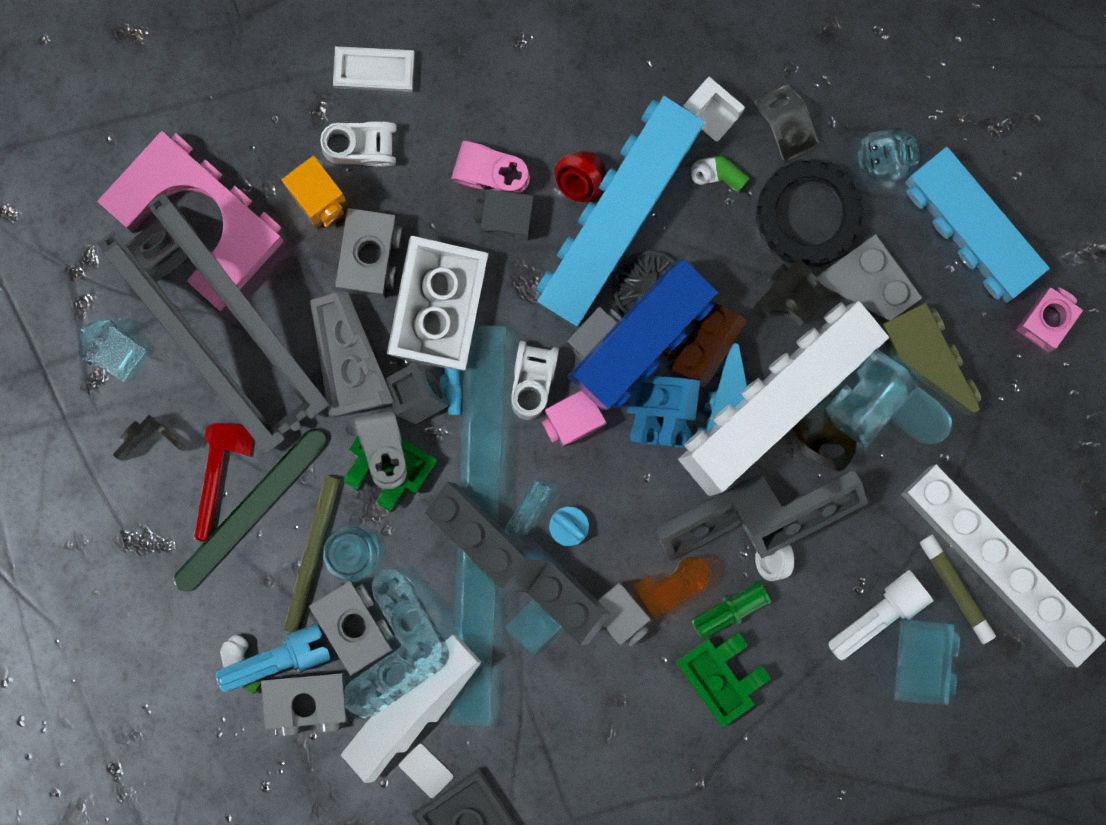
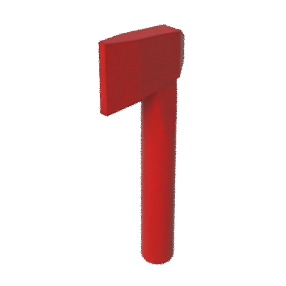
(220, 438)

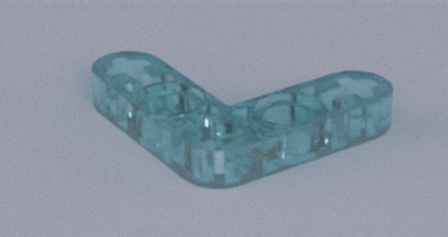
(411, 643)

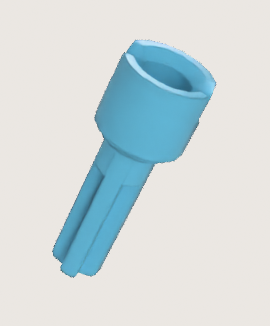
(293, 653)

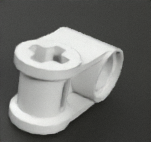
(362, 143)
(533, 377)

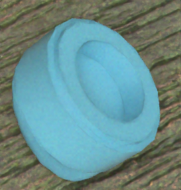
(568, 526)

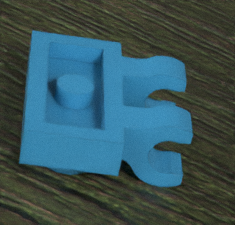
(666, 398)

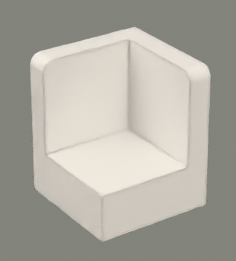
(715, 107)

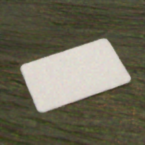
(426, 770)

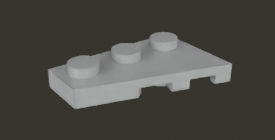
(346, 358)

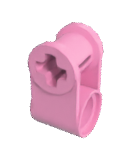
(483, 169)

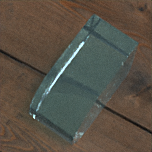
(923, 418)

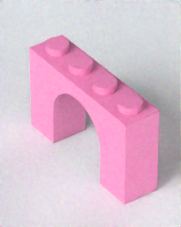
(169, 169)

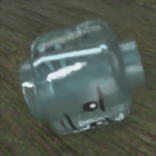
(889, 154)

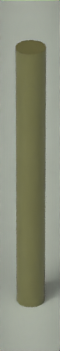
(311, 554)

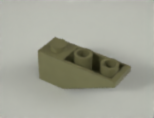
(921, 349)

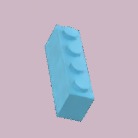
(975, 225)

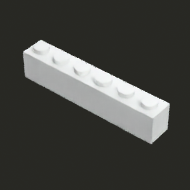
(782, 398)
(1003, 567)

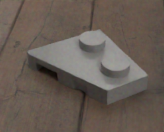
(872, 278)

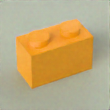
(316, 193)

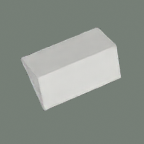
(437, 304)

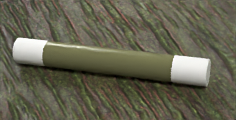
(957, 589)

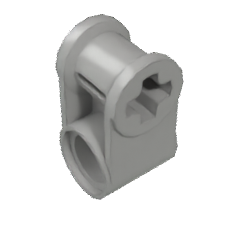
(381, 443)

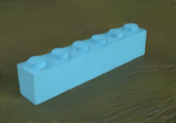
(620, 211)

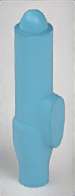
(452, 390)

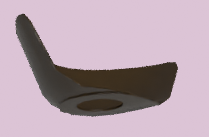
(818, 430)

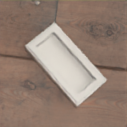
(373, 69)

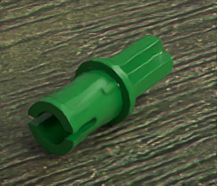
(731, 610)

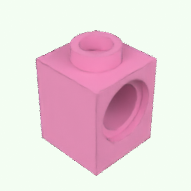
(1038, 331)
(572, 419)

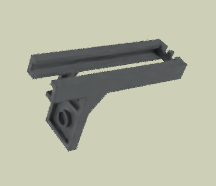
(160, 251)

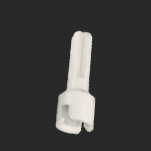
(903, 599)

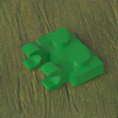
(418, 467)
(715, 681)

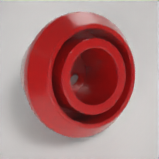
(580, 176)

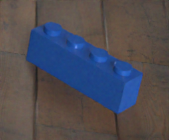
(643, 335)

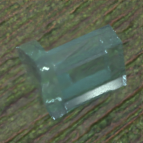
(109, 348)

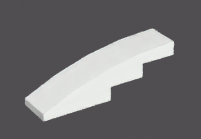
(404, 719)

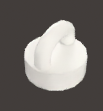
(776, 565)

